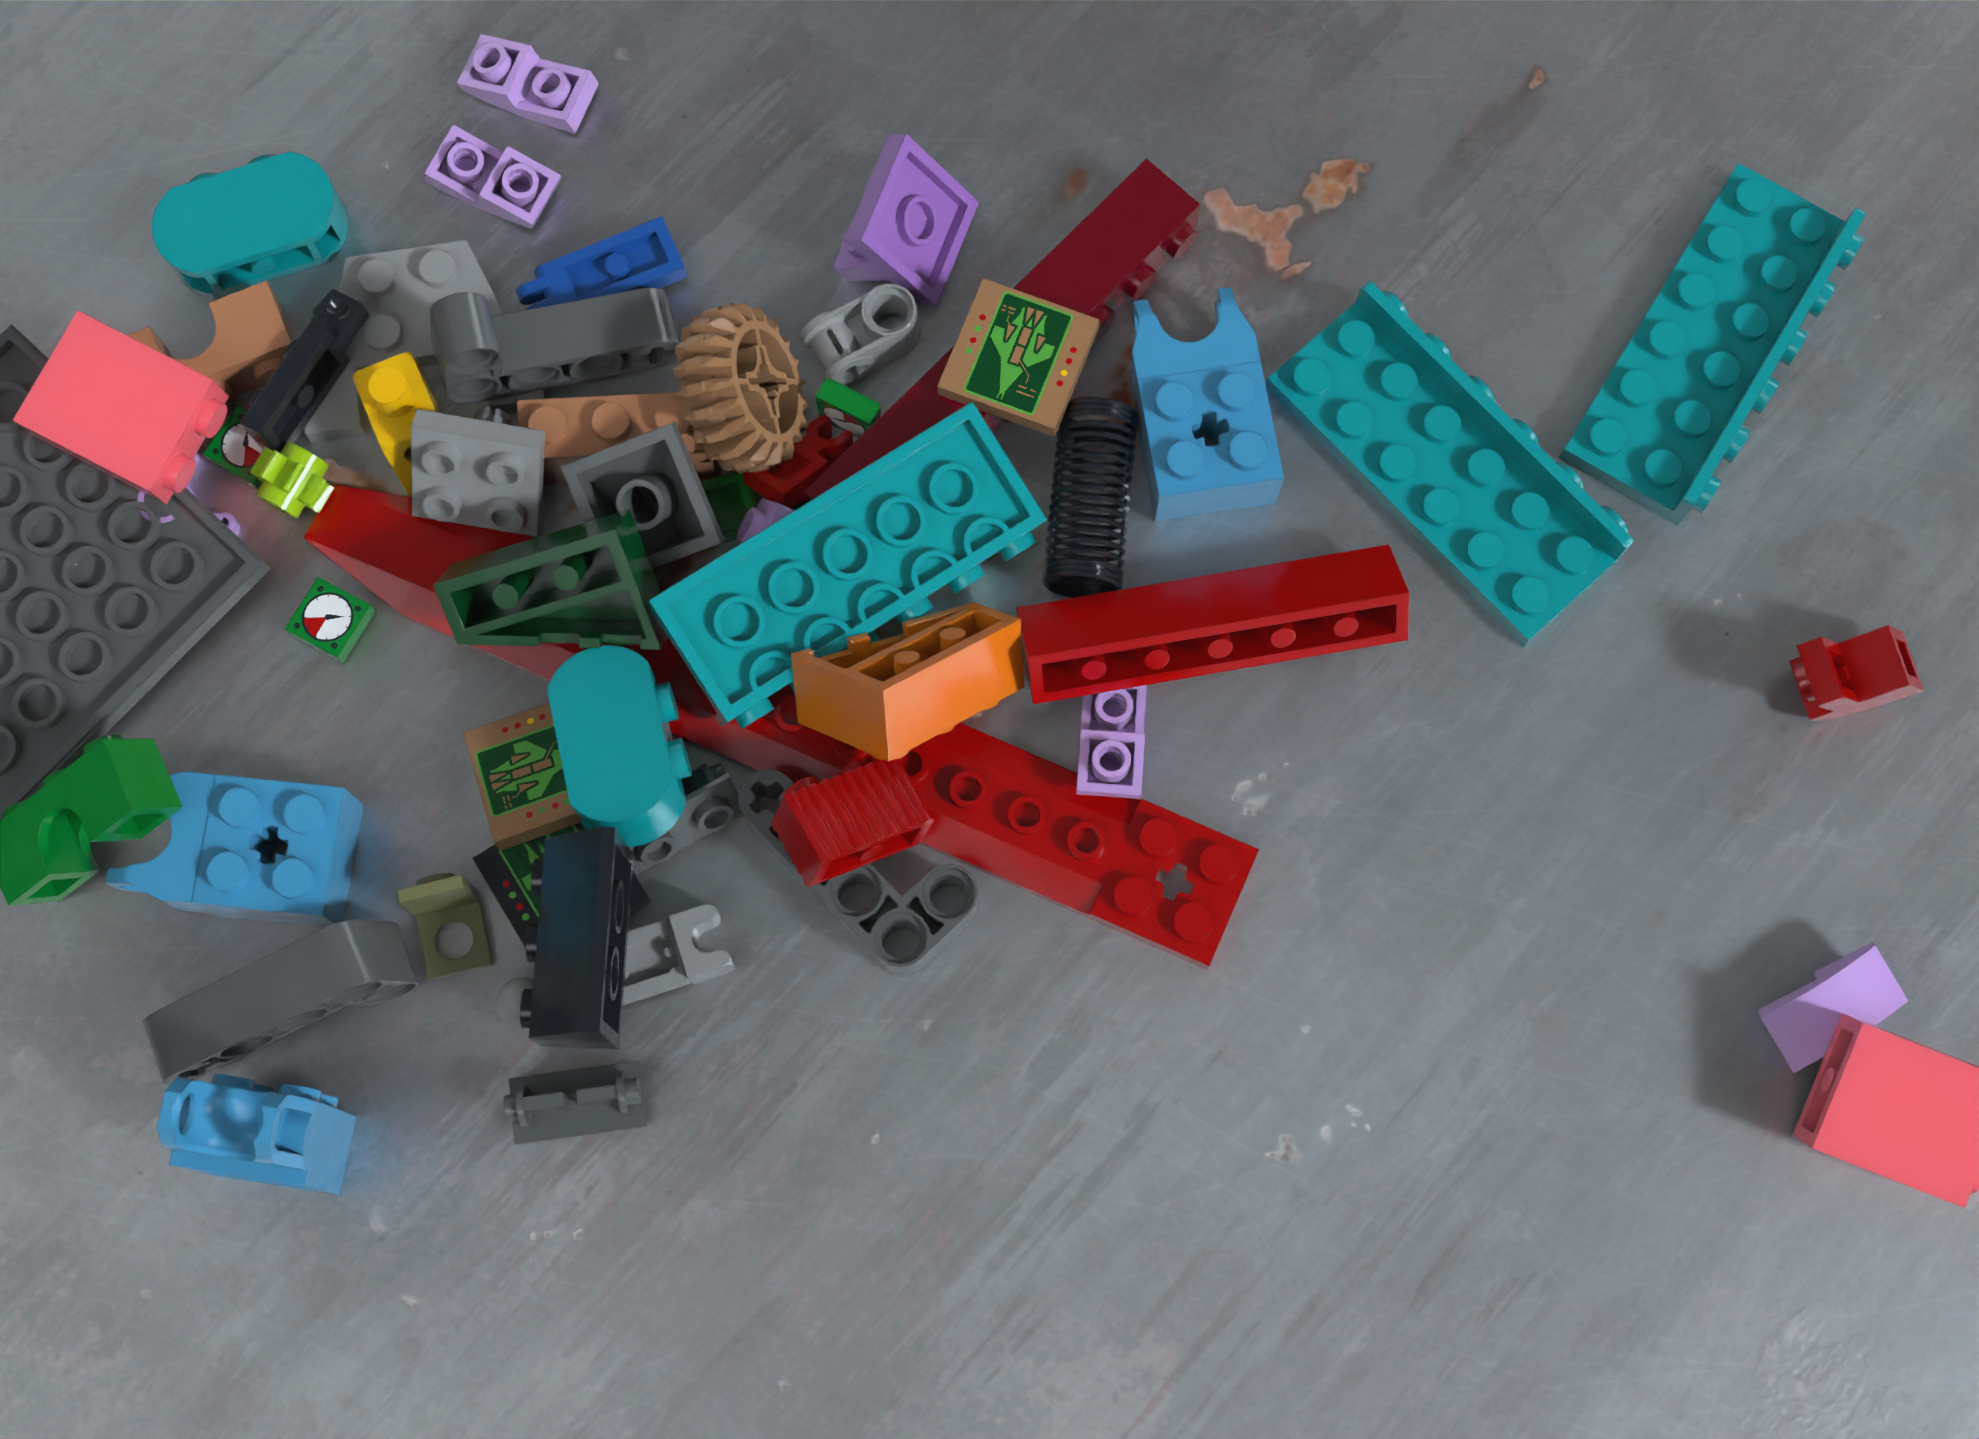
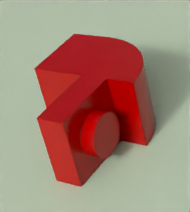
(1854, 673)

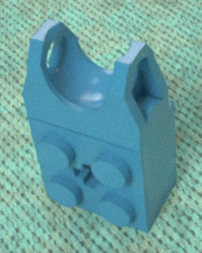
(1199, 393)
(225, 846)
(257, 1133)

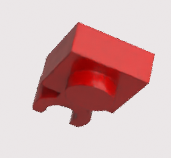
(810, 459)

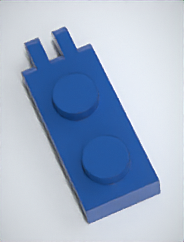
(617, 264)

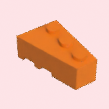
(912, 684)

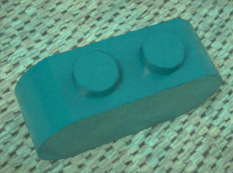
(250, 224)
(618, 743)

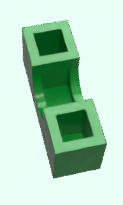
(105, 795)

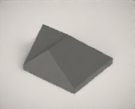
(658, 486)

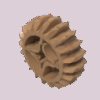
(740, 388)

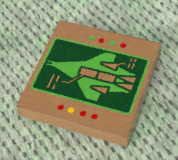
(1018, 357)
(521, 777)

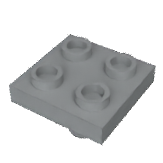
(477, 471)

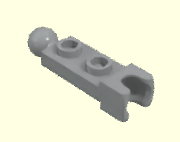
(657, 961)

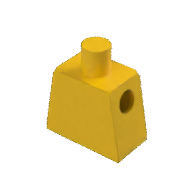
(390, 397)

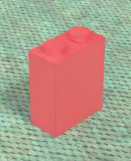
(123, 408)
(1896, 1110)

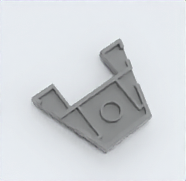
(398, 295)

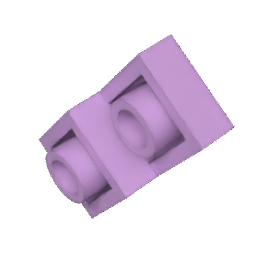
(527, 86)
(490, 179)
(1112, 743)
(1808, 1017)

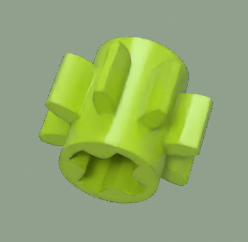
(292, 480)

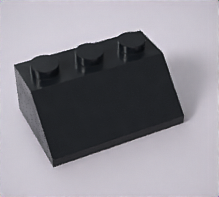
(579, 941)

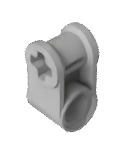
(859, 338)

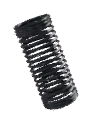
(1079, 573)

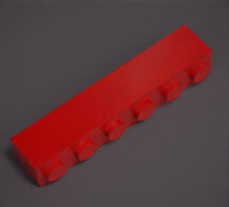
(1213, 623)

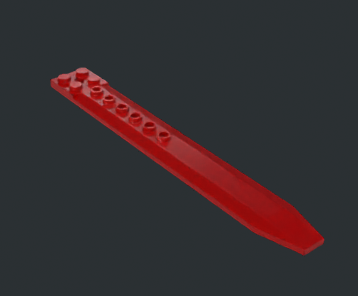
(987, 797)

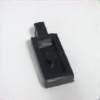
(305, 373)

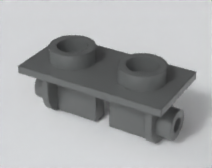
(708, 809)
(576, 1102)

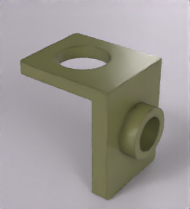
(440, 902)

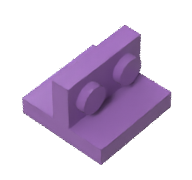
(907, 223)

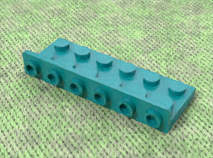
(1712, 345)
(1450, 463)
(849, 563)

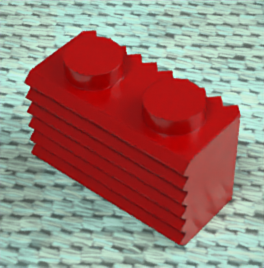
(850, 818)

